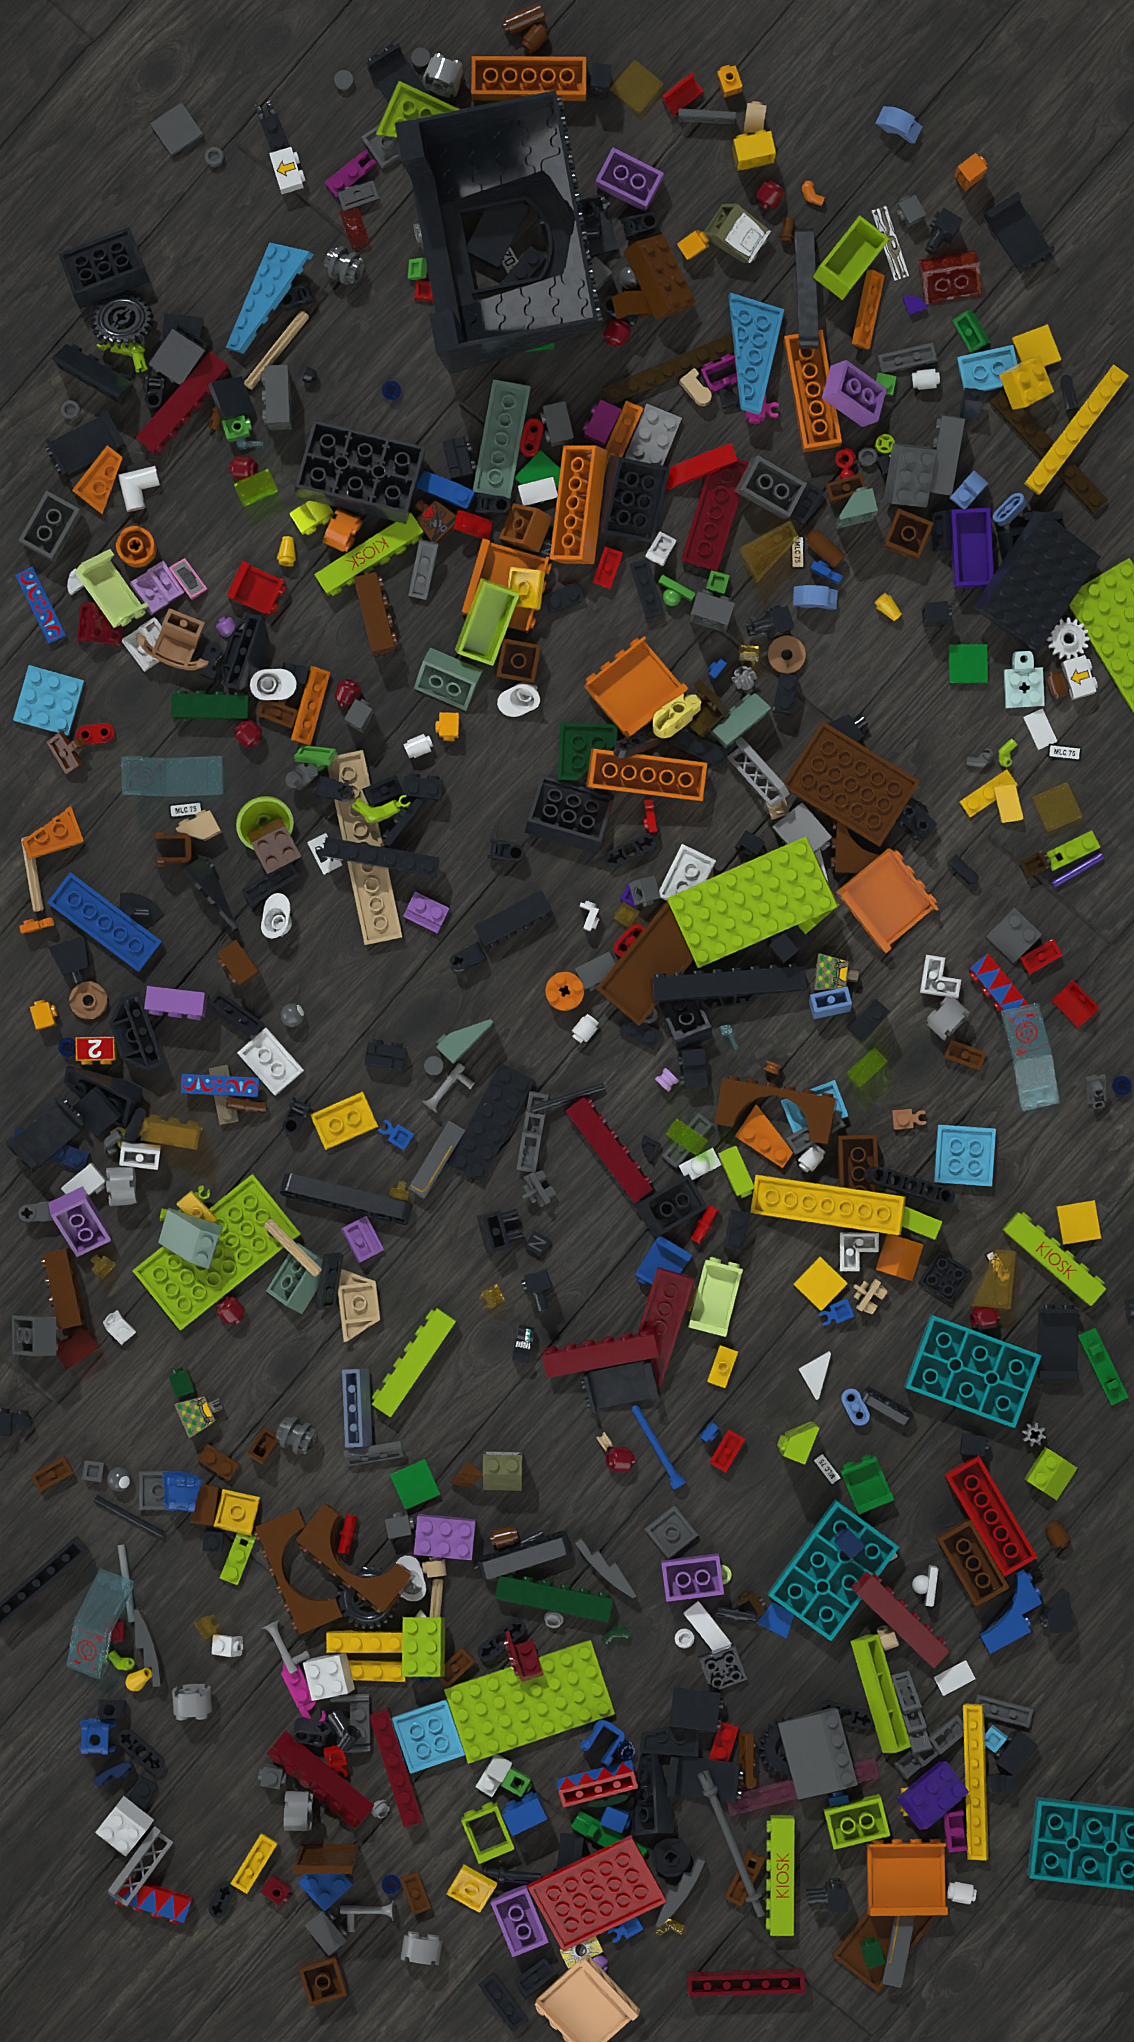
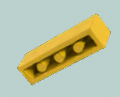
(364, 1641)

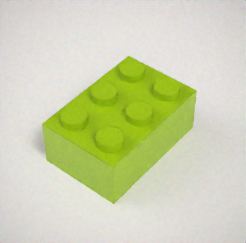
(423, 1647)
(856, 1821)

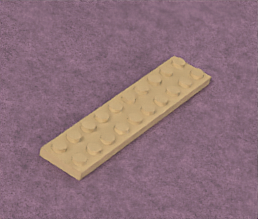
(370, 884)

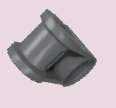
(40, 1212)

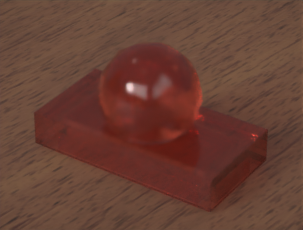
(354, 227)

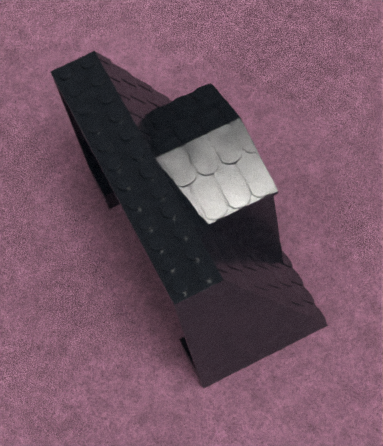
(487, 161)

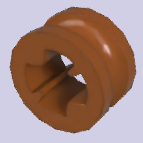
(772, 1068)

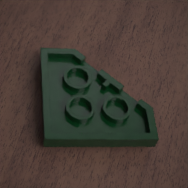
(576, 745)

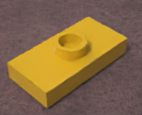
(194, 1206)
(722, 1366)

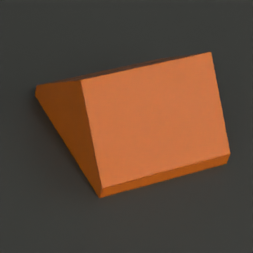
(899, 1257)

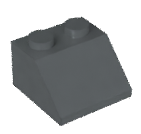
(1013, 935)

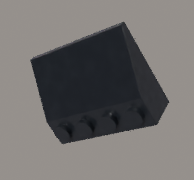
(104, 268)
(632, 498)
(569, 814)

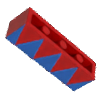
(996, 984)
(597, 1783)
(158, 1901)

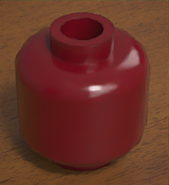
(769, 195)
(617, 333)
(243, 467)
(347, 693)
(248, 733)
(230, 1310)
(984, 1318)
(620, 1459)

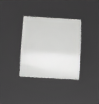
(151, 631)

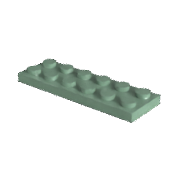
(501, 438)

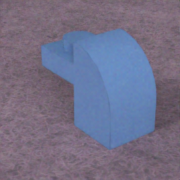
(899, 122)
(969, 490)
(815, 596)

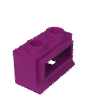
(710, 368)
(954, 1830)

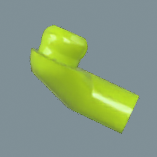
(1004, 753)
(121, 1663)

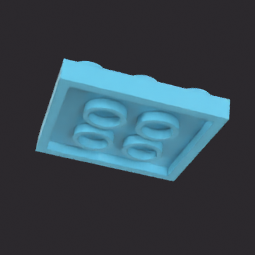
(48, 700)
(964, 1155)
(428, 1736)

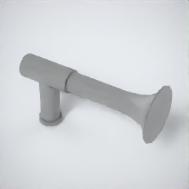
(455, 1074)
(288, 1660)
(350, 1910)

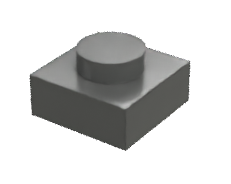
(93, 1470)

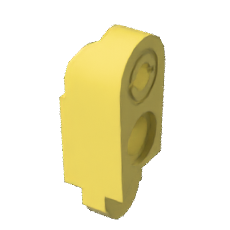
(675, 715)

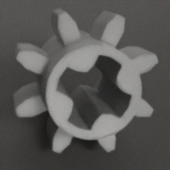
(744, 678)
(1028, 1433)

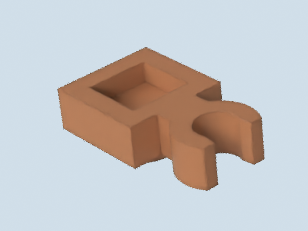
(904, 1118)

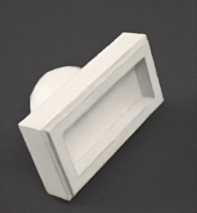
(700, 1164)
(927, 1585)

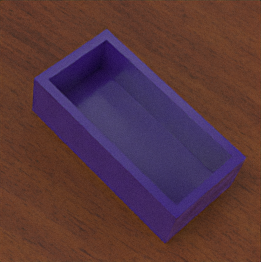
(971, 548)

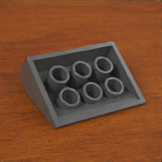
(817, 1753)

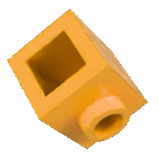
(729, 80)
(693, 244)
(448, 726)
(43, 1014)

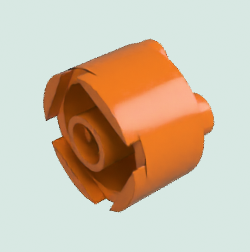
(341, 530)
(146, 543)
(574, 986)

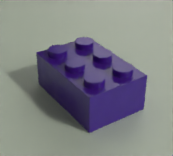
(932, 1795)

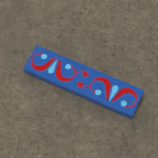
(40, 605)
(220, 1085)

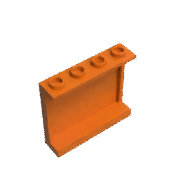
(494, 565)
(634, 687)
(887, 898)
(906, 1878)

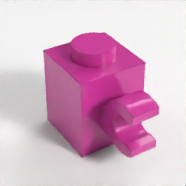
(766, 408)

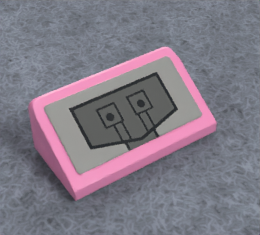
(188, 578)

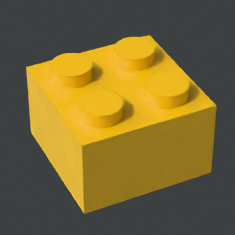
(753, 150)
(1026, 383)

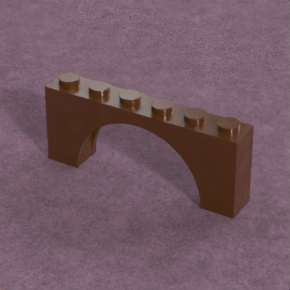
(848, 856)
(738, 1095)
(319, 1539)
(306, 1611)

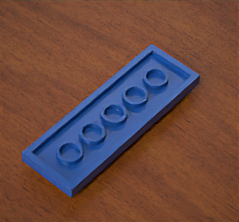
(104, 922)

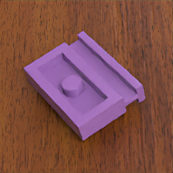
(426, 912)
(362, 1239)

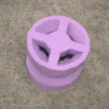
(667, 1079)

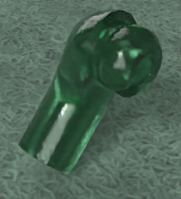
(616, 1632)

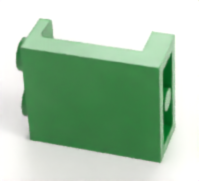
(866, 1484)

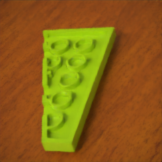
(409, 104)

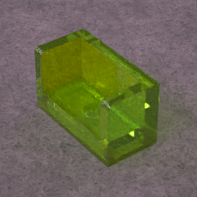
(255, 487)
(866, 1067)
(686, 1137)

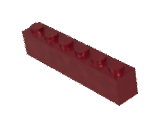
(182, 404)
(609, 1150)
(601, 1353)
(900, 1619)
(396, 1767)
(320, 1779)
(745, 1982)

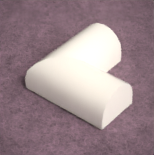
(132, 486)
(934, 983)
(854, 1243)

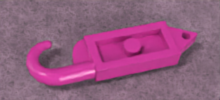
(300, 1691)

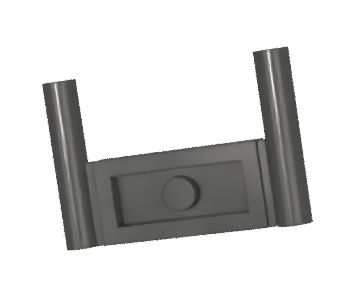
(359, 1718)

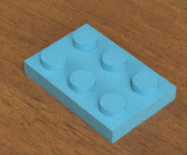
(983, 368)
(797, 1118)

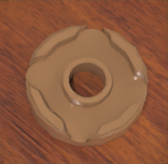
(786, 643)
(100, 1000)

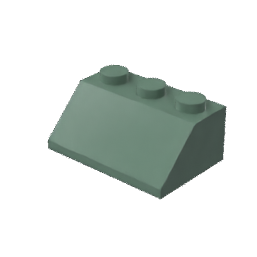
(859, 508)
(448, 679)
(740, 719)
(294, 1283)

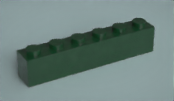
(553, 1597)

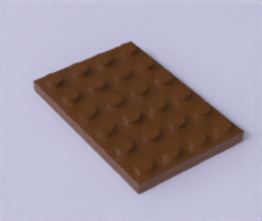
(850, 784)

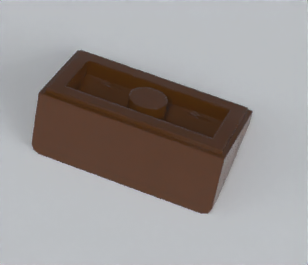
(844, 488)
(466, 1476)

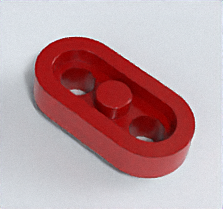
(531, 439)
(95, 735)
(626, 939)

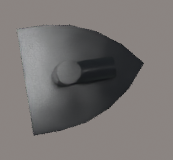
(140, 909)

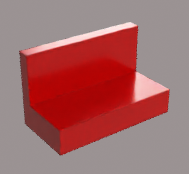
(682, 94)
(1075, 1004)

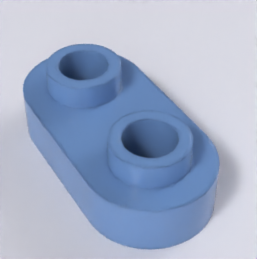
(1009, 509)
(855, 1406)

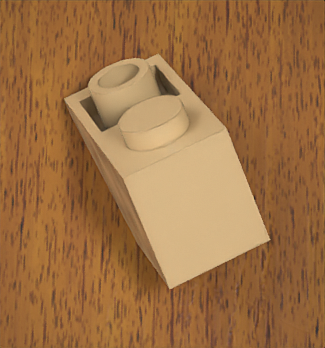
(754, 117)
(201, 827)

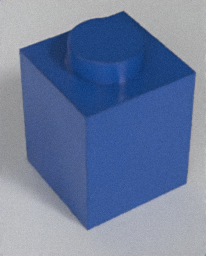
(615, 1818)

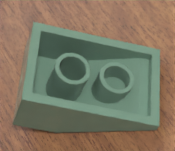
(458, 1042)
(190, 1237)

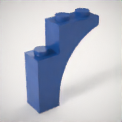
(1013, 1624)

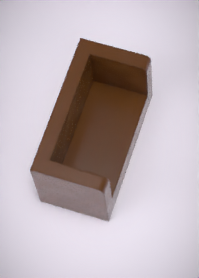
(631, 303)
(206, 1505)

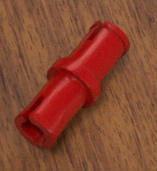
(705, 1224)
(347, 1534)

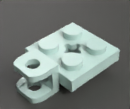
(1021, 673)

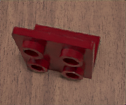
(96, 627)
(523, 1659)

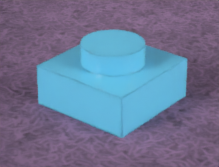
(994, 1738)

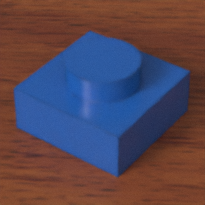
(716, 668)
(710, 1432)
(838, 1798)

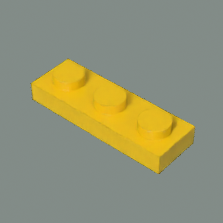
(984, 795)
(376, 1670)
(254, 1863)

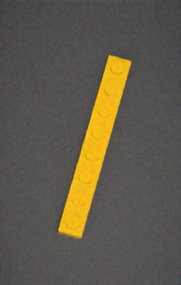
(1076, 429)
(975, 1781)

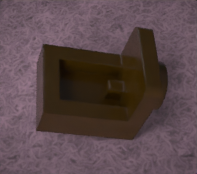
(1035, 863)
(757, 1602)

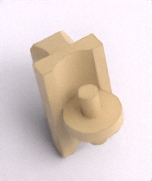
(865, 1304)

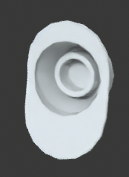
(273, 684)
(519, 699)
(276, 916)
(417, 1587)

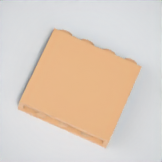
(586, 2004)

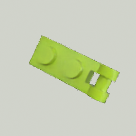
(1073, 850)
(237, 1558)

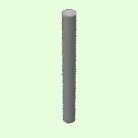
(125, 1573)

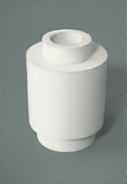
(925, 379)
(418, 746)
(585, 1029)
(811, 1158)
(961, 1892)

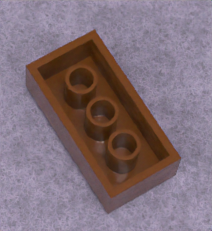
(659, 276)
(374, 613)
(854, 1156)
(64, 1288)
(972, 1562)

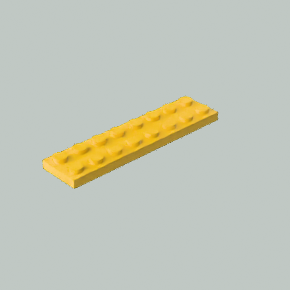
(828, 1204)

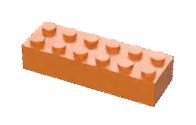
(520, 76)
(808, 377)
(578, 504)
(647, 775)

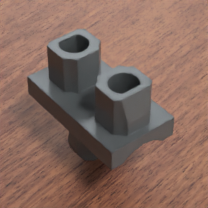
(301, 776)
(1096, 1090)
(535, 1190)

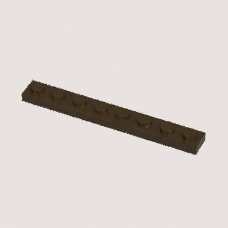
(669, 370)
(1041, 444)

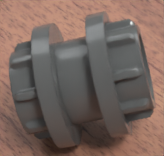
(346, 266)
(296, 1435)

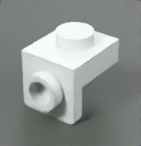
(592, 920)
(118, 1327)
(227, 1645)

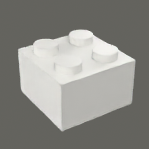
(328, 1676)
(124, 1826)

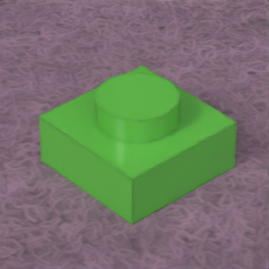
(417, 269)
(886, 381)
(717, 582)

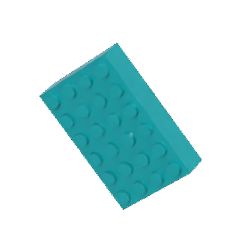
(972, 1371)
(821, 1575)
(1082, 1843)

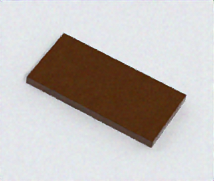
(655, 951)
(326, 1859)
(850, 1952)

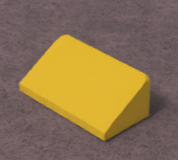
(1008, 802)

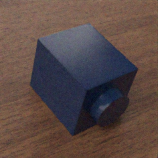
(848, 1543)

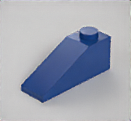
(446, 490)

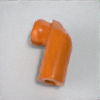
(809, 194)

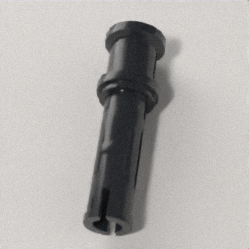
(501, 1875)

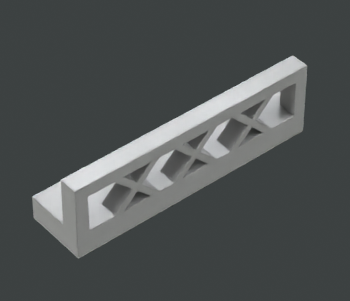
(762, 767)
(134, 1862)

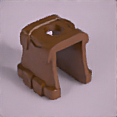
(160, 861)

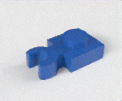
(822, 570)
(399, 1135)
(839, 1311)
(627, 1928)

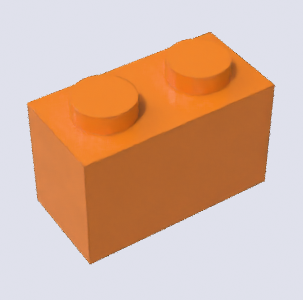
(971, 171)

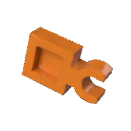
(32, 925)

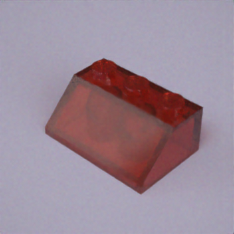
(950, 277)

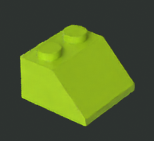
(1050, 1473)

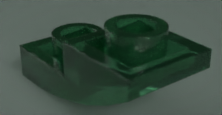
(610, 1800)

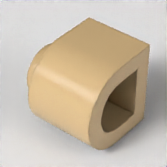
(434, 1567)
(887, 1637)

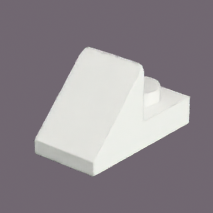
(661, 548)
(494, 1774)

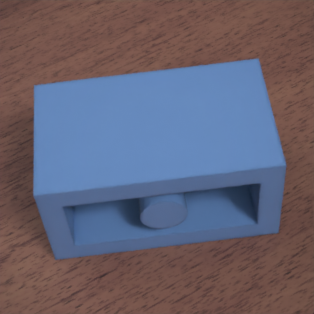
(830, 1003)

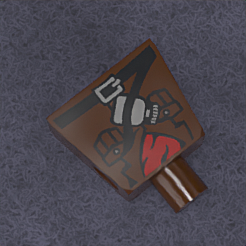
(435, 520)

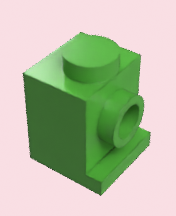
(231, 433)
(509, 1784)

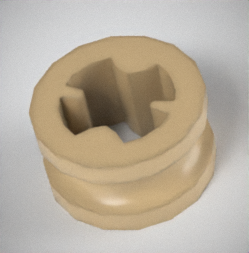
(605, 1441)

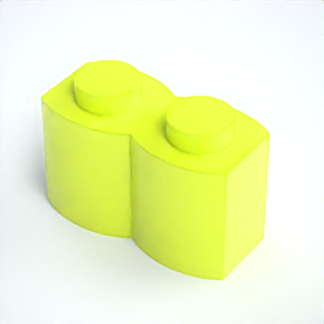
(311, 515)

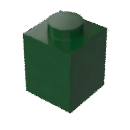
(181, 1382)
(872, 1952)

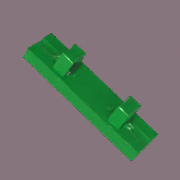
(1102, 1366)
(598, 1833)

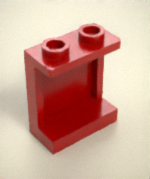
(256, 589)

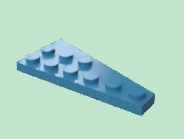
(266, 292)
(754, 339)

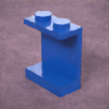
(662, 1255)

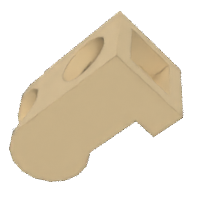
(694, 388)

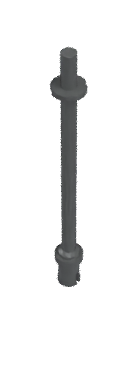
(710, 1791)

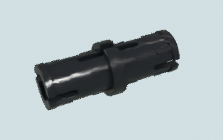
(736, 1614)

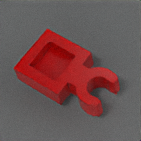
(649, 822)
(336, 1758)

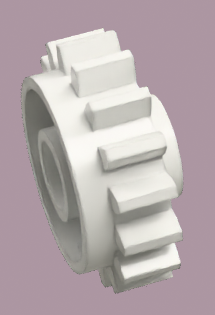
(1077, 635)

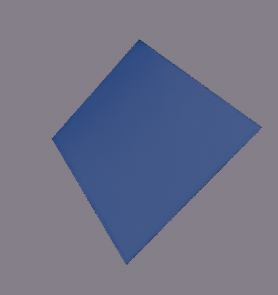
(777, 1620)

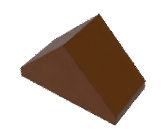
(262, 1446)

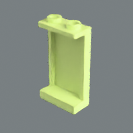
(110, 590)
(715, 1297)

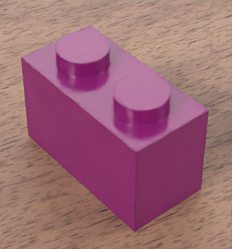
(602, 422)

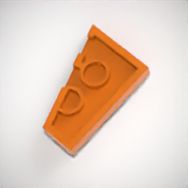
(99, 479)
(54, 836)
(764, 1138)

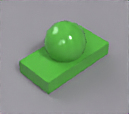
(675, 592)
(316, 755)

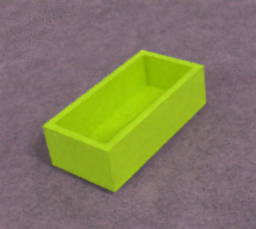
(850, 257)
(487, 621)

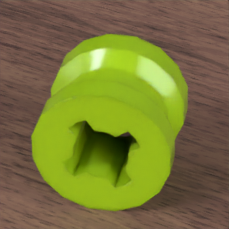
(886, 446)

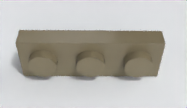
(224, 1115)

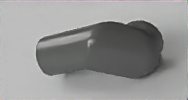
(982, 760)
(110, 1142)

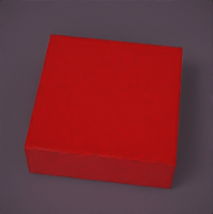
(423, 291)

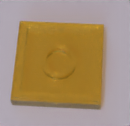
(636, 86)
(1057, 807)

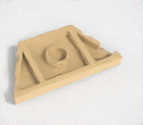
(357, 1303)

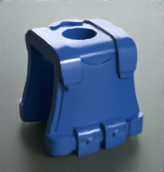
(180, 1490)
(100, 1728)
(586, 1744)

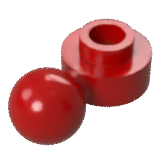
(842, 463)

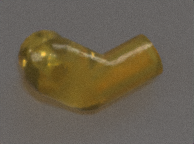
(669, 1925)

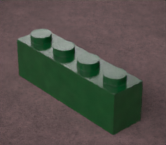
(210, 706)

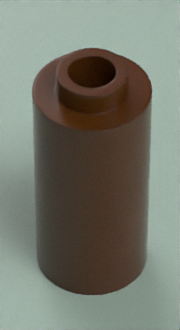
(523, 19)
(825, 548)

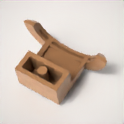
(176, 641)

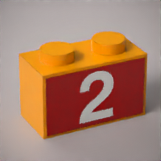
(96, 1049)

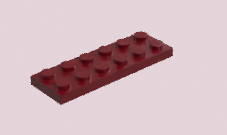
(714, 517)
(665, 1312)

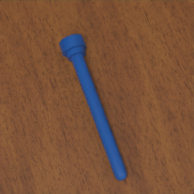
(676, 1479)

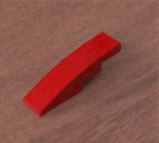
(700, 466)

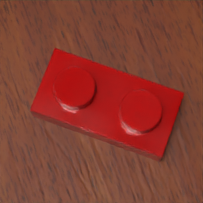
(473, 525)
(607, 567)
(1040, 956)
(727, 1450)
(723, 1742)

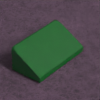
(971, 331)

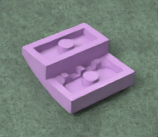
(157, 587)

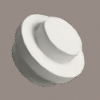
(684, 1638)

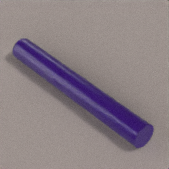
(1077, 870)

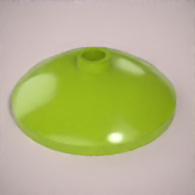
(250, 814)

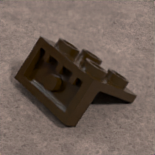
(711, 710)

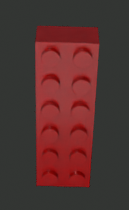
(990, 1515)

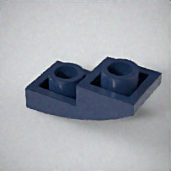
(117, 1770)

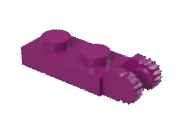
(349, 174)

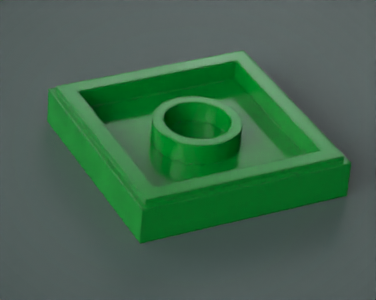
(538, 469)
(968, 663)
(415, 1484)

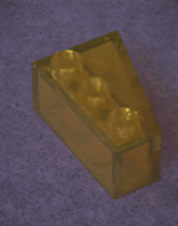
(766, 549)
(172, 1132)
(997, 1281)

